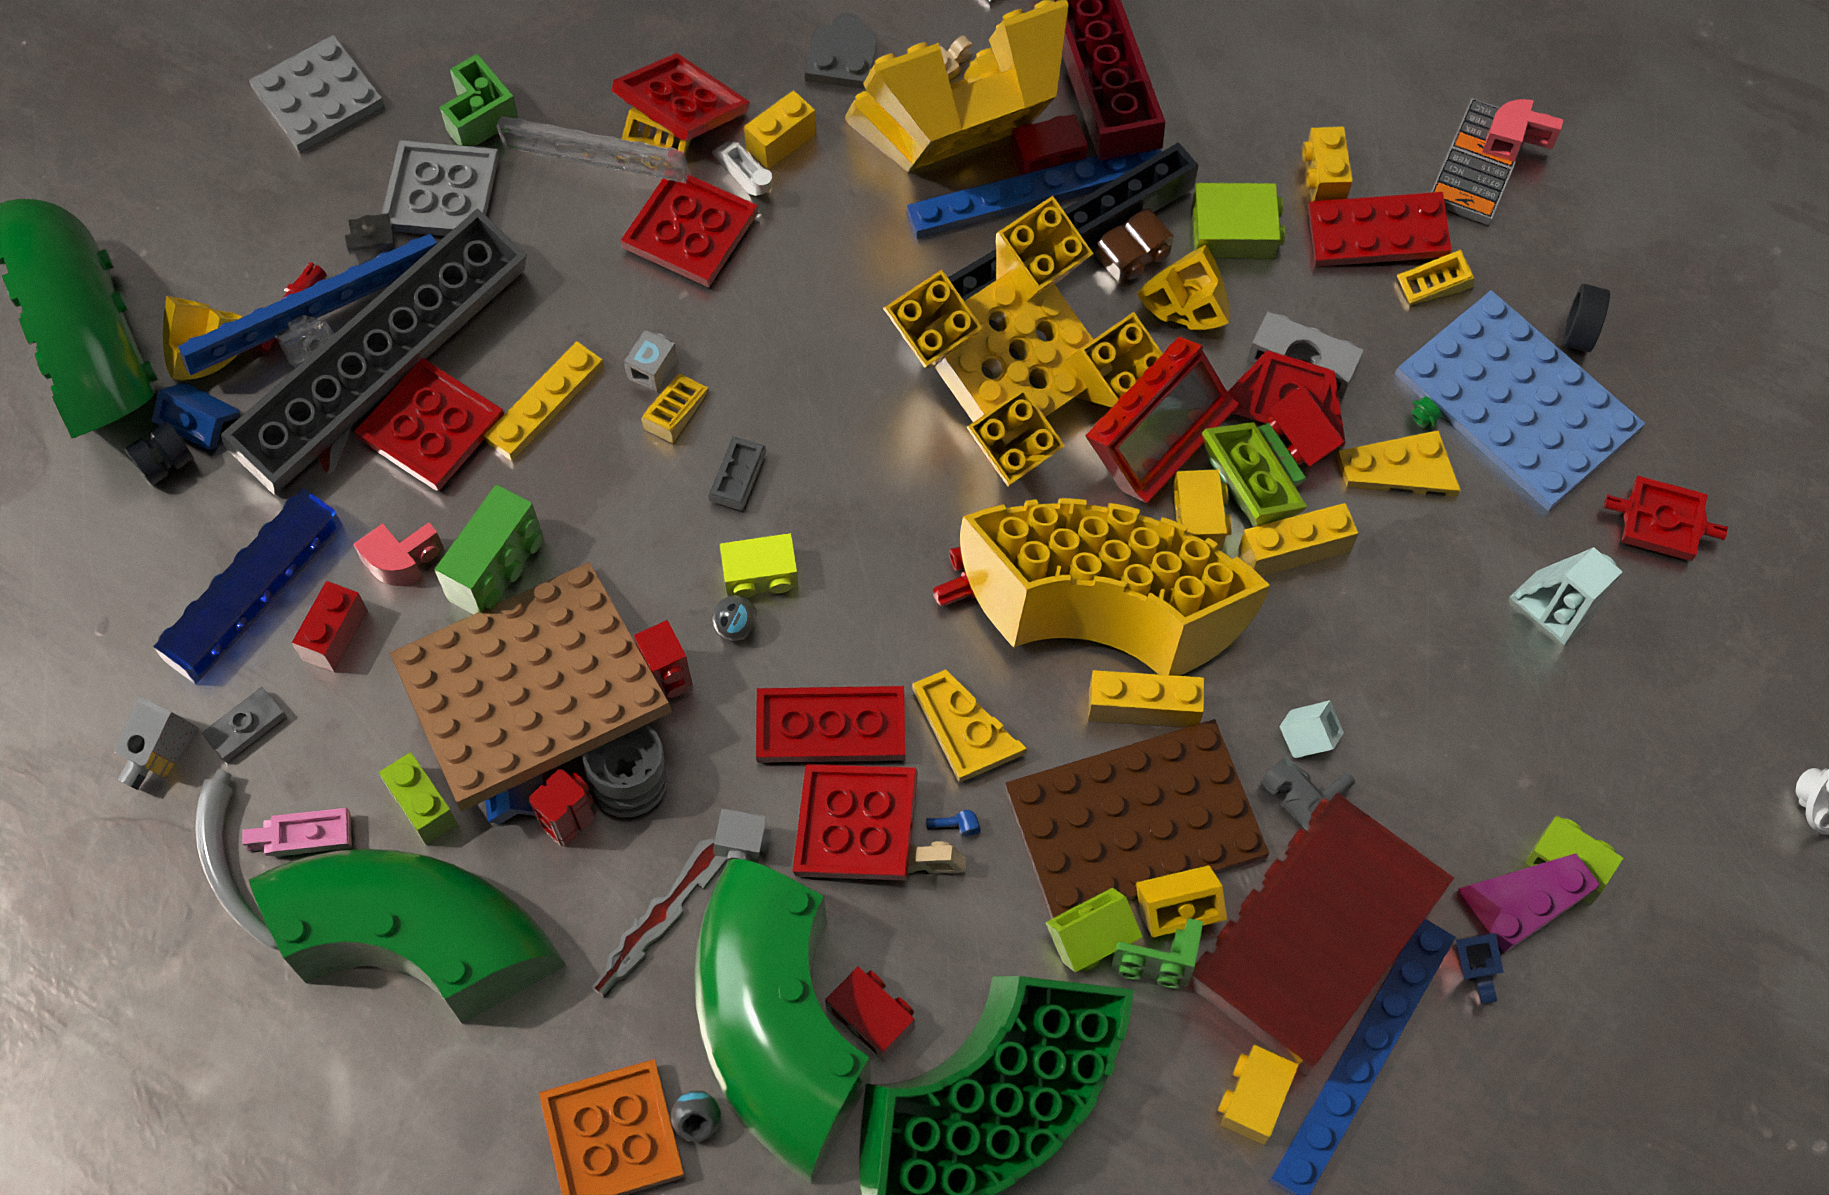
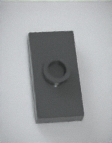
(737, 473)

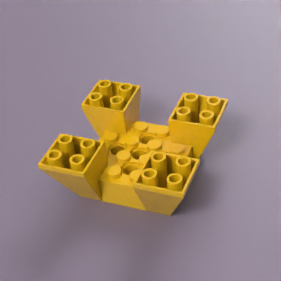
(924, 119)
(1024, 298)

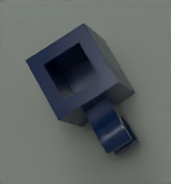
(1481, 959)

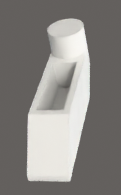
(744, 168)

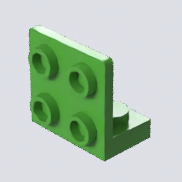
(1167, 968)

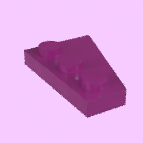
(1529, 898)

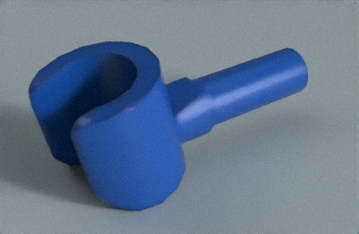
(966, 820)

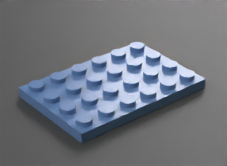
(1520, 400)

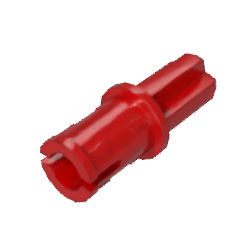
(953, 591)

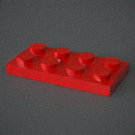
(1379, 229)
(830, 724)

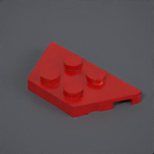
(1278, 376)

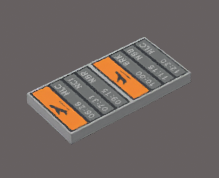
(1469, 178)

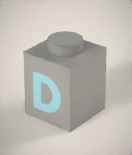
(651, 360)

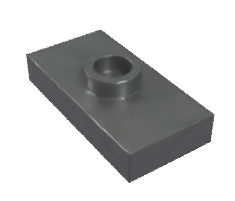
(244, 724)

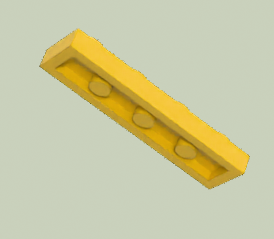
(543, 401)

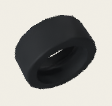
(1586, 317)

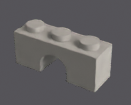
(1293, 340)

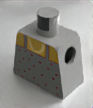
(151, 742)

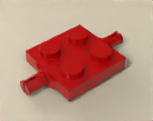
(1665, 518)

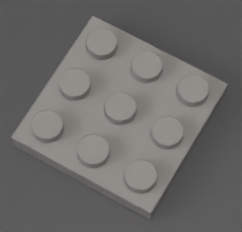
(316, 93)
(438, 186)

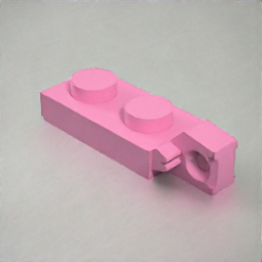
(301, 833)

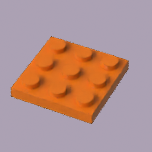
(612, 1132)

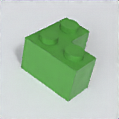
(479, 103)

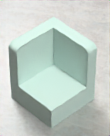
(1311, 729)

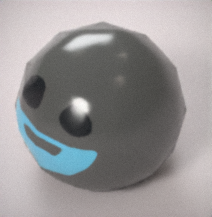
(734, 617)
(695, 1116)

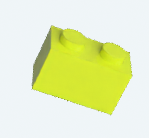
(759, 565)

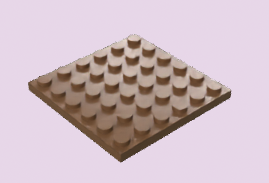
(528, 685)

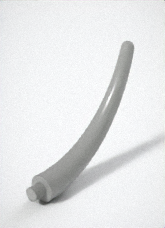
(209, 837)

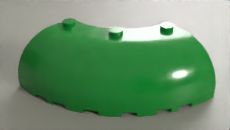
(72, 315)
(404, 918)
(761, 1019)
(1000, 1097)

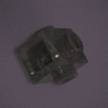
(371, 237)

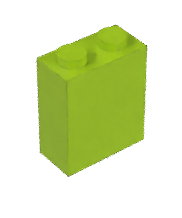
(1238, 219)

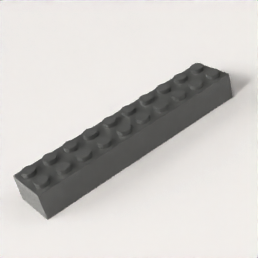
(374, 351)

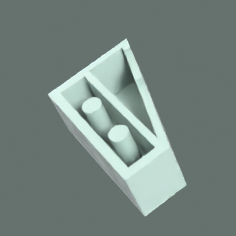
(1568, 592)

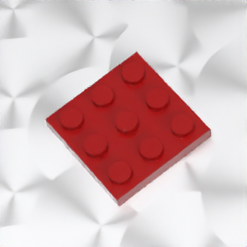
(680, 96)
(690, 228)
(429, 424)
(855, 822)

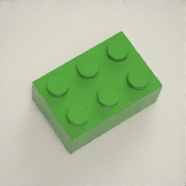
(490, 551)

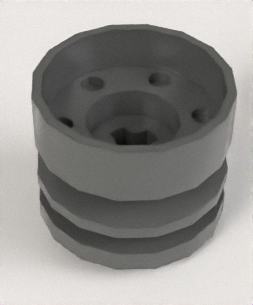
(635, 755)

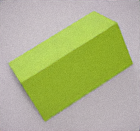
(1253, 473)

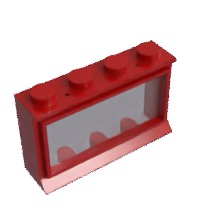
(1161, 420)

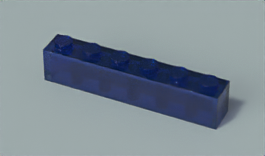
(248, 585)

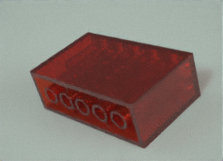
(1319, 931)

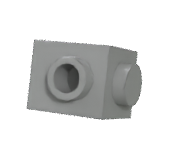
(741, 835)

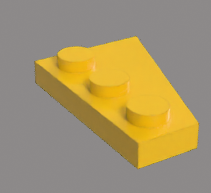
(1400, 463)
(963, 728)

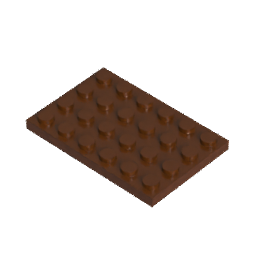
(1135, 816)

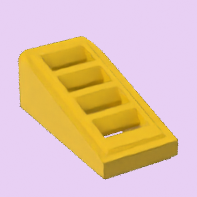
(632, 133)
(1441, 265)
(671, 430)

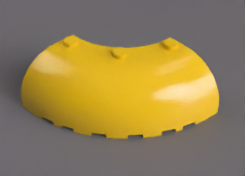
(1108, 581)

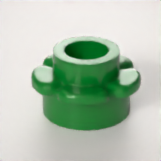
(1425, 412)

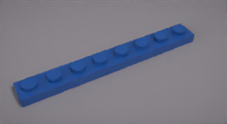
(1018, 193)
(316, 301)
(1362, 1060)

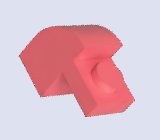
(1518, 124)
(395, 561)

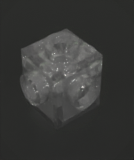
(303, 338)

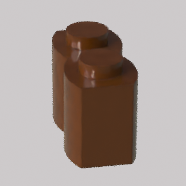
(1134, 245)

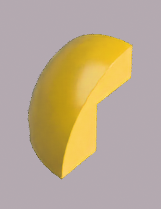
(1189, 292)
(186, 320)

